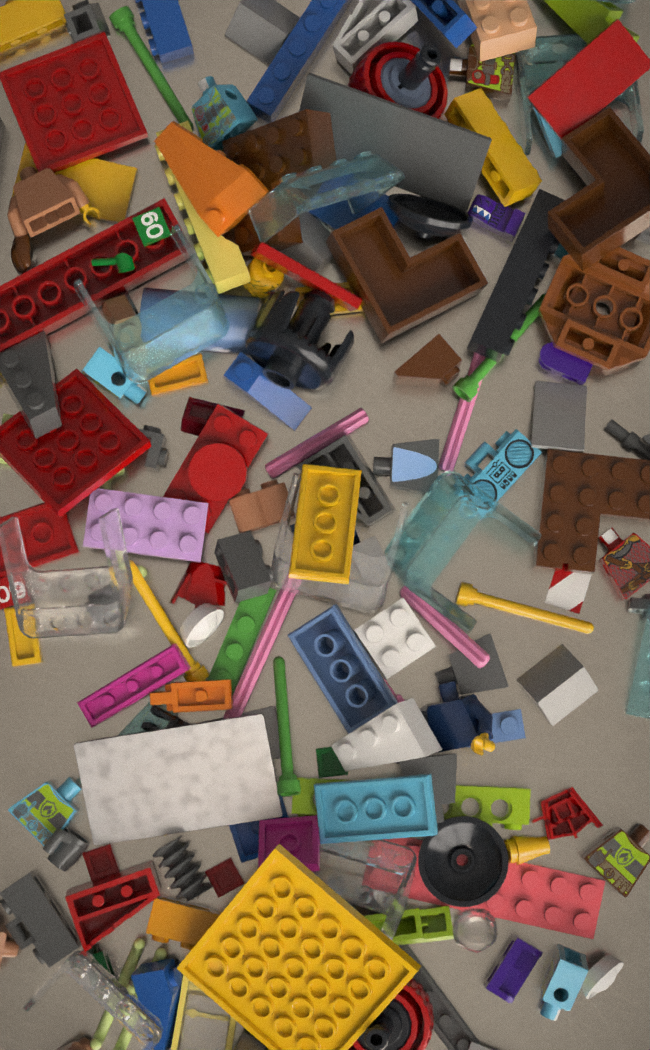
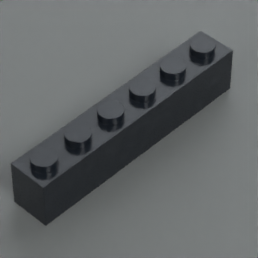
(517, 282)

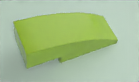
(419, 925)

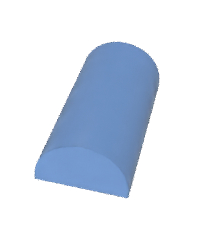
(239, 311)
(342, 668)

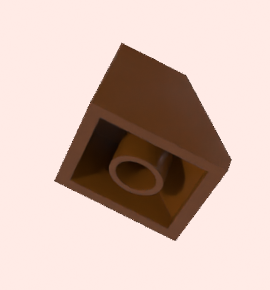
(430, 366)

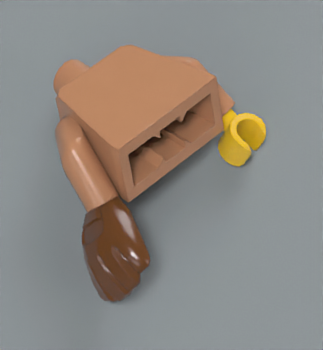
(40, 204)

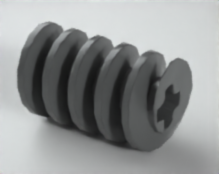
(182, 870)

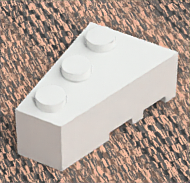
(372, 25)
(388, 738)

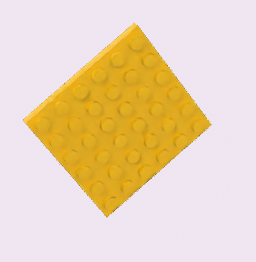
(297, 961)

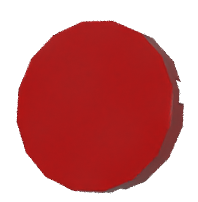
(217, 471)

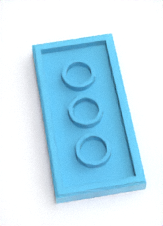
(376, 809)

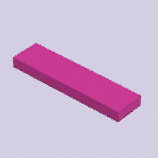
(134, 685)

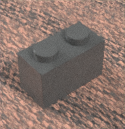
(243, 566)

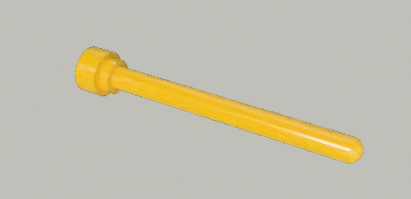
(469, 595)
(197, 671)

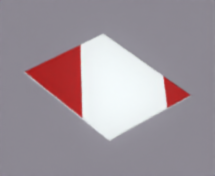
(568, 590)

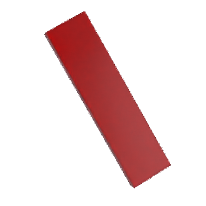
(305, 276)

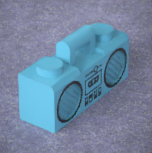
(507, 466)

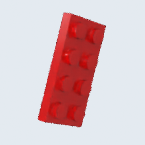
(221, 427)

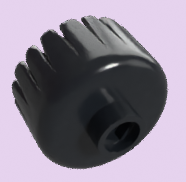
(289, 345)

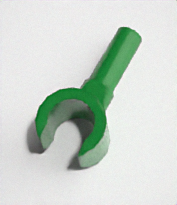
(123, 261)

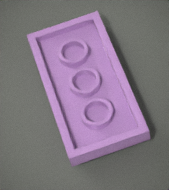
(150, 524)

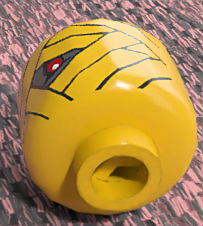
(263, 279)

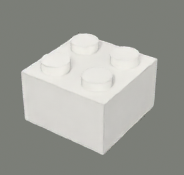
(394, 638)

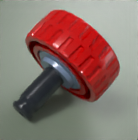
(403, 76)

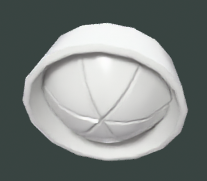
(201, 624)
(601, 976)

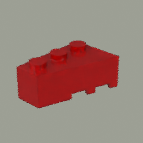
(110, 901)

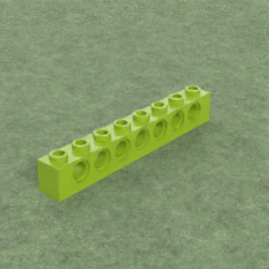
(516, 799)

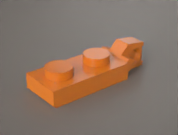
(195, 696)

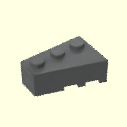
(30, 381)
(343, 453)

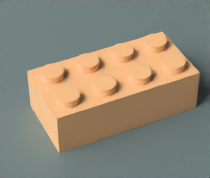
(502, 26)

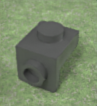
(157, 453)

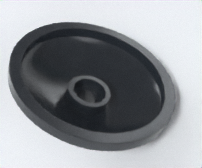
(428, 215)
(467, 883)

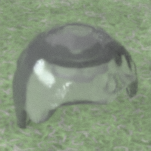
(475, 929)

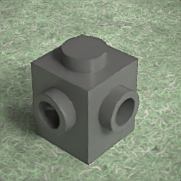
(85, 21)

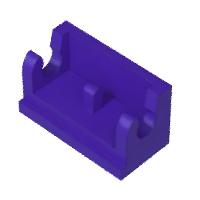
(512, 969)

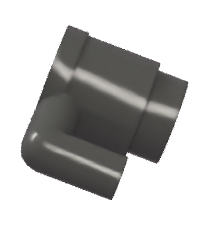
(65, 848)

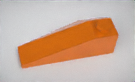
(213, 183)

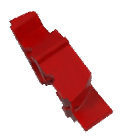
(201, 585)
(565, 814)

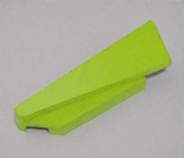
(588, 16)

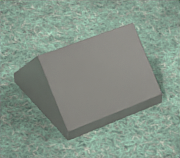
(261, 27)
(313, 251)
(558, 684)

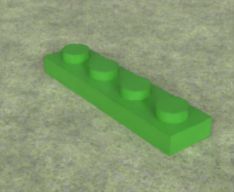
(241, 638)

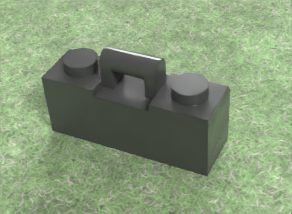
(43, 919)

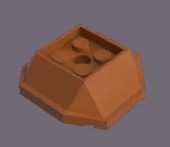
(576, 326)

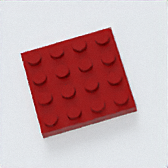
(73, 104)
(78, 455)

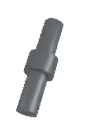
(630, 440)

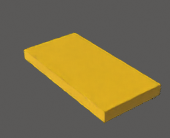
(103, 182)
(325, 524)

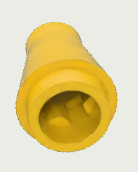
(525, 848)

